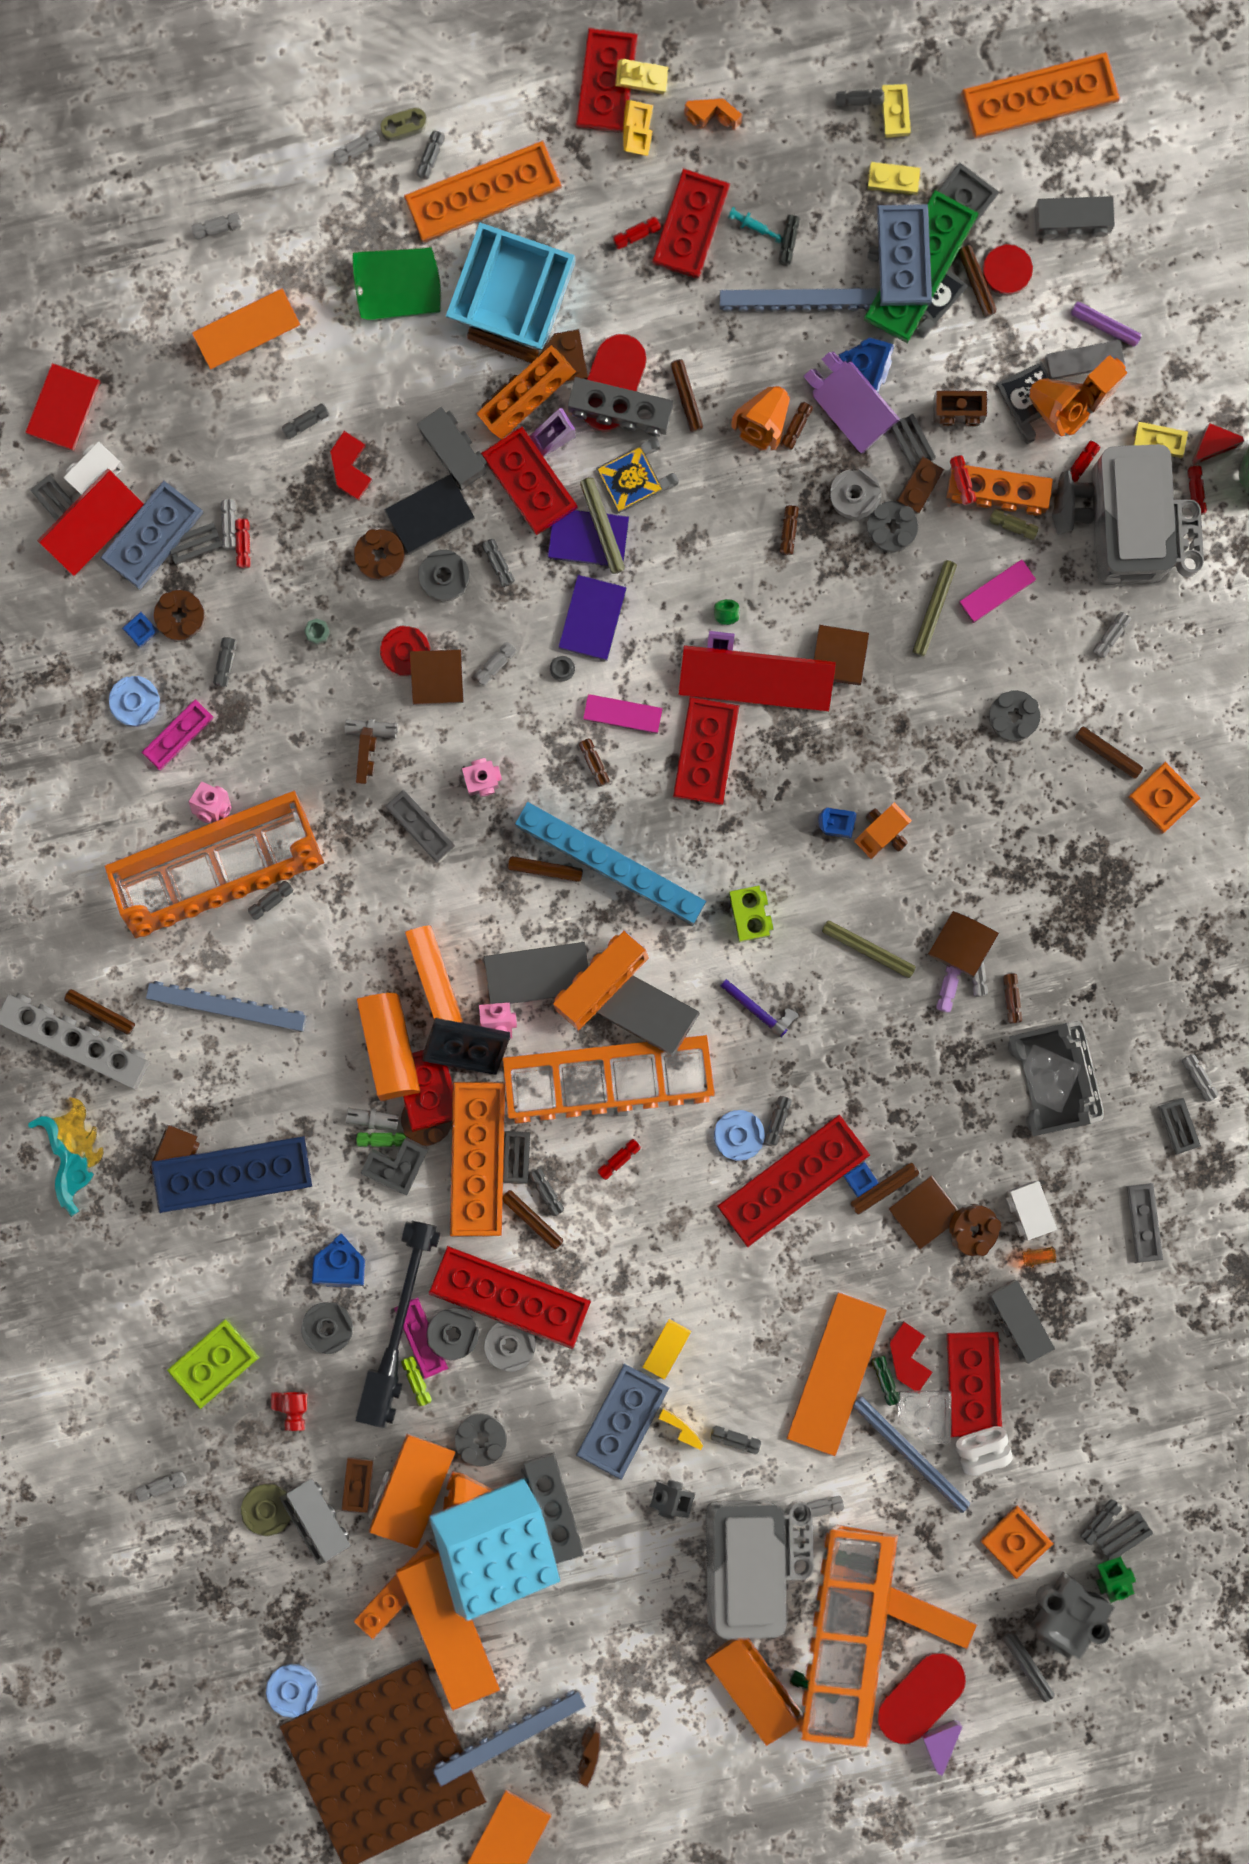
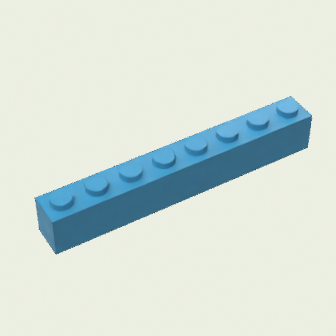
(610, 863)

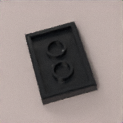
(429, 514)
(465, 1046)

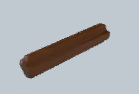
(977, 281)
(502, 344)
(686, 395)
(1109, 752)
(545, 869)
(99, 1012)
(884, 1188)
(532, 1219)

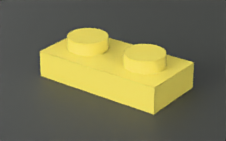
(896, 111)
(894, 178)
(1152, 434)

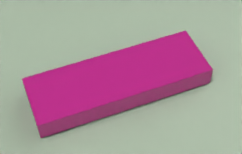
(997, 591)
(622, 713)
(177, 735)
(415, 1331)

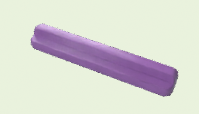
(1106, 324)

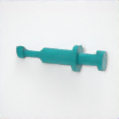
(753, 224)

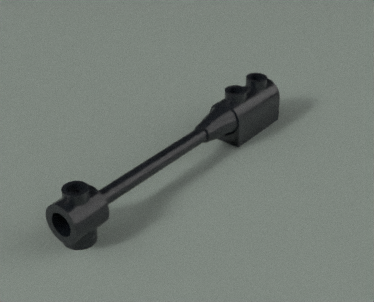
(383, 1385)

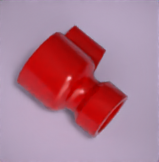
(293, 1405)

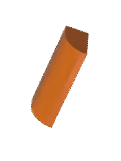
(246, 328)
(433, 974)
(388, 1045)
(755, 1689)

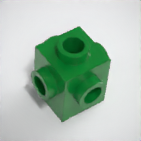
(1115, 1579)

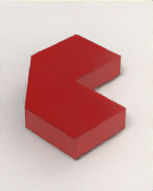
(343, 456)
(902, 1347)

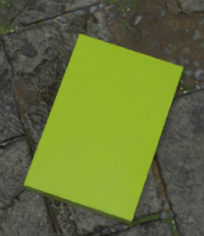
(213, 1363)

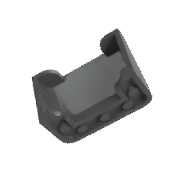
(1084, 1101)

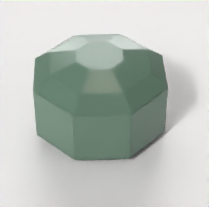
(317, 631)

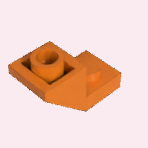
(702, 112)
(882, 830)

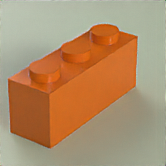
(1105, 380)

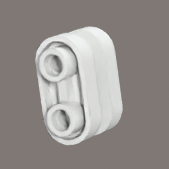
(984, 1451)

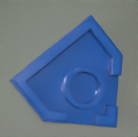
(871, 359)
(339, 1265)

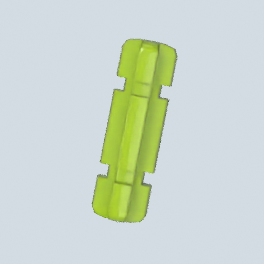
(416, 1381)

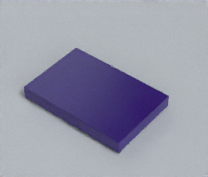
(577, 540)
(592, 617)

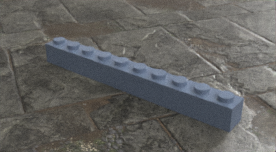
(796, 299)
(227, 1007)
(509, 1737)

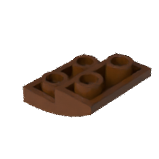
(846, 649)
(436, 677)
(963, 944)
(924, 1212)
(590, 1754)

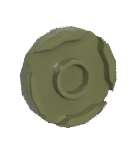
(264, 1511)

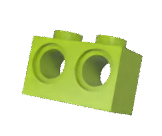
(743, 915)

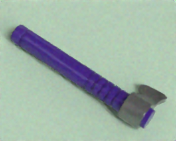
(777, 1027)

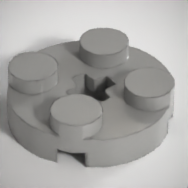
(857, 507)
(503, 1358)

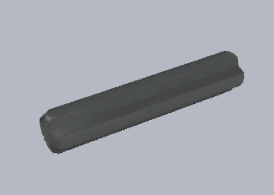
(1028, 1666)

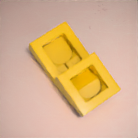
(636, 127)
(666, 1349)
(686, 1433)

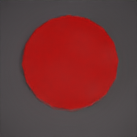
(1007, 269)
(397, 647)

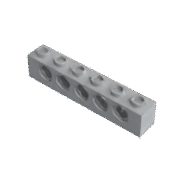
(129, 1075)

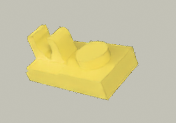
(642, 76)

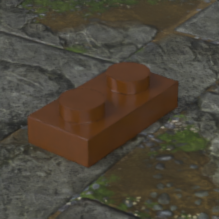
(920, 484)
(365, 766)
(357, 1485)

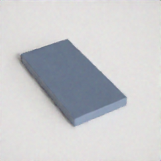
(904, 255)
(143, 542)
(622, 1421)

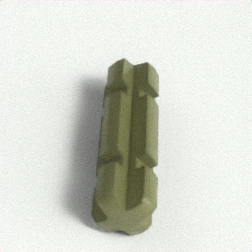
(1014, 524)

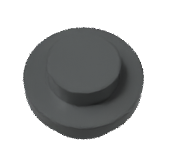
(562, 668)

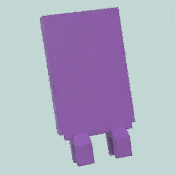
(851, 402)

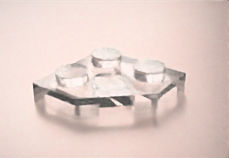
(1050, 1077)
(927, 1414)

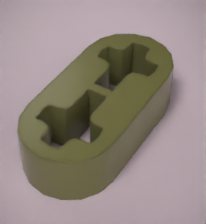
(405, 130)

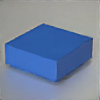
(140, 629)
(860, 1179)

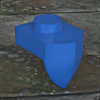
(837, 822)

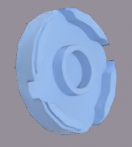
(134, 701)
(739, 1135)
(292, 1690)

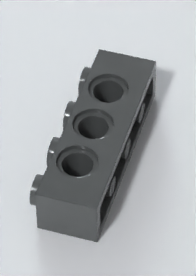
(585, 390)
(548, 1467)

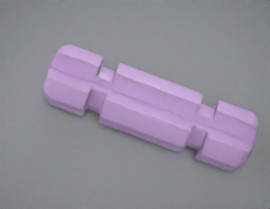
(948, 989)

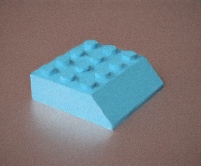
(511, 286)
(494, 1549)

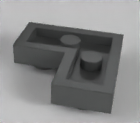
(397, 1172)

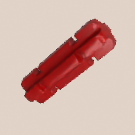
(636, 232)
(1084, 460)
(963, 480)
(1196, 487)
(242, 543)
(619, 1159)

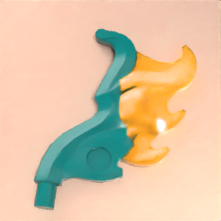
(75, 1150)

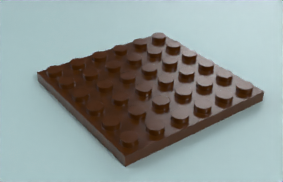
(374, 1762)

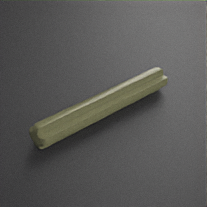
(602, 525)
(934, 608)
(868, 949)

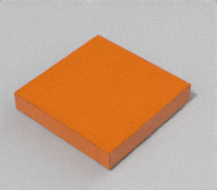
(1164, 797)
(1016, 1542)

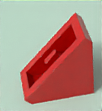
(1215, 442)

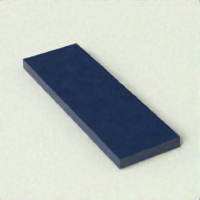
(231, 1174)

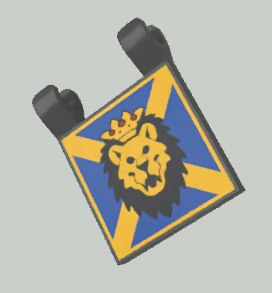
(632, 478)

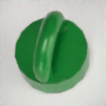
(726, 612)

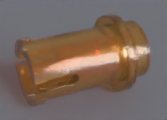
(1038, 1256)

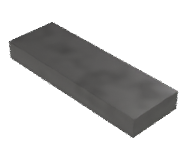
(1081, 359)
(420, 826)
(1144, 1222)

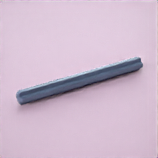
(911, 1455)

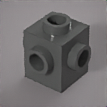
(667, 1497)

